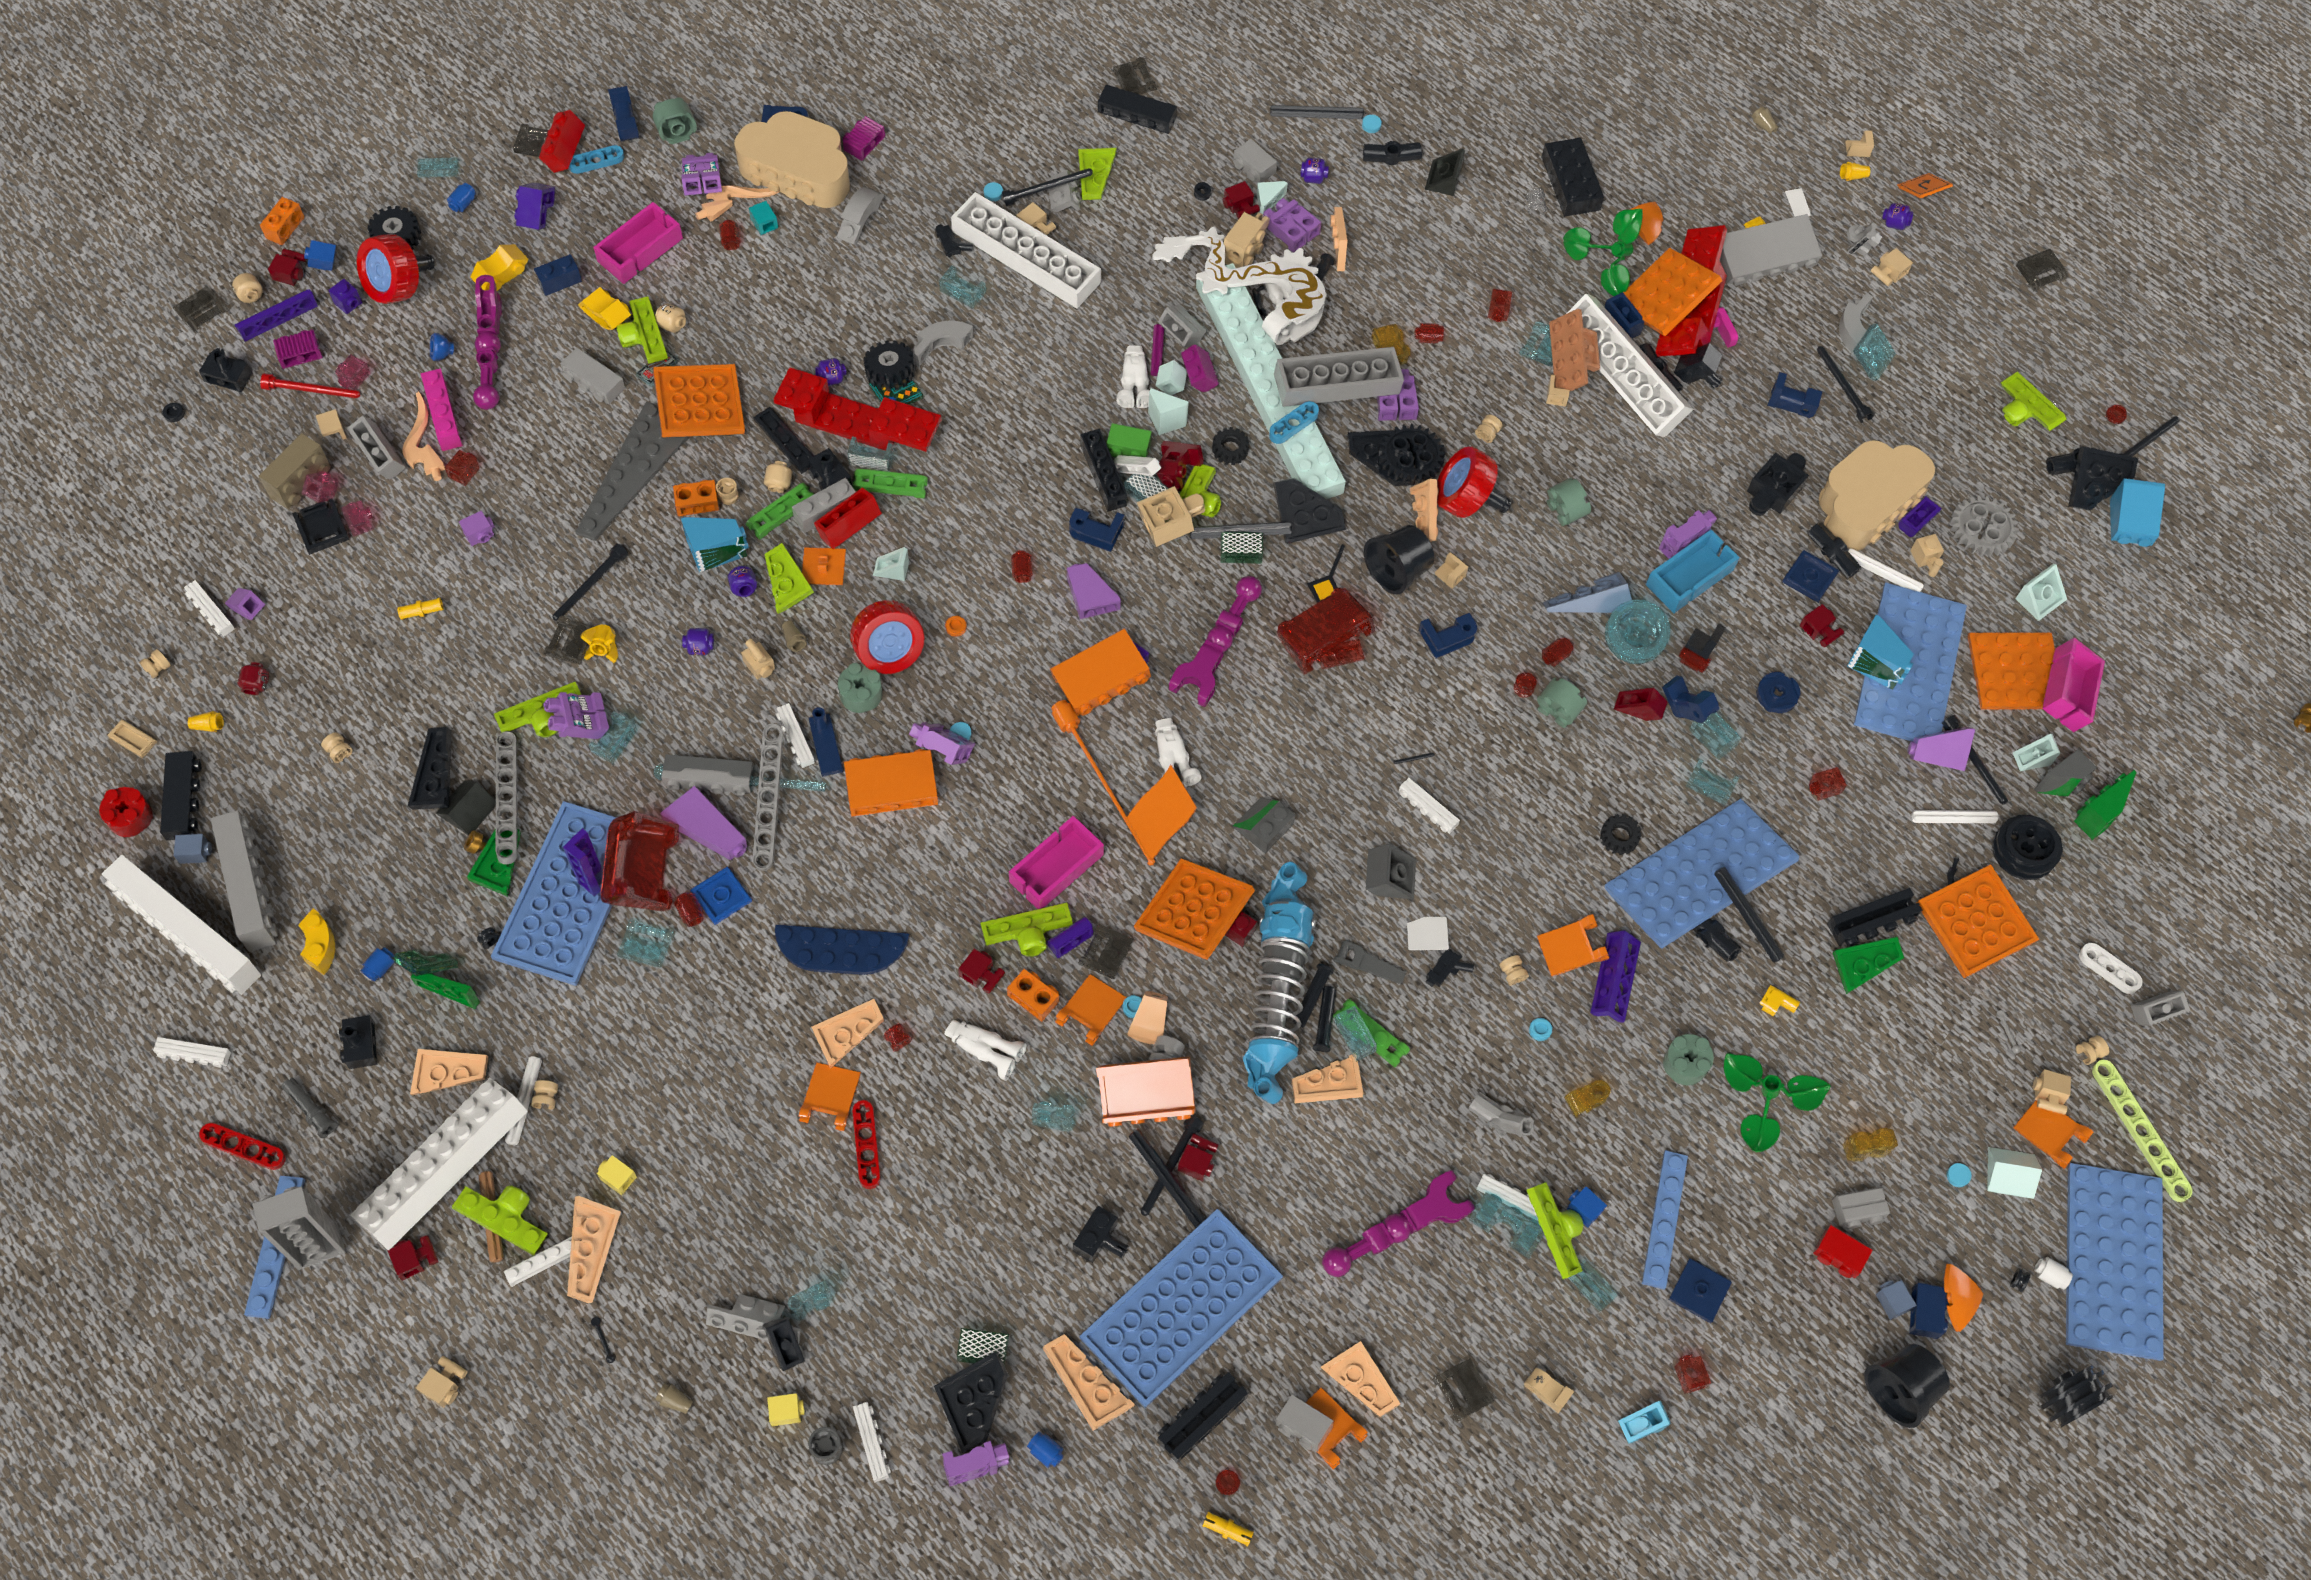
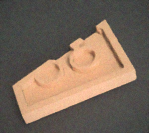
(1340, 237)
(1426, 506)
(845, 1031)
(446, 1069)
(1333, 1082)
(1362, 1378)

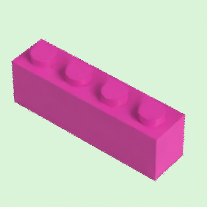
(441, 409)

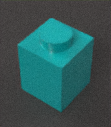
(763, 217)

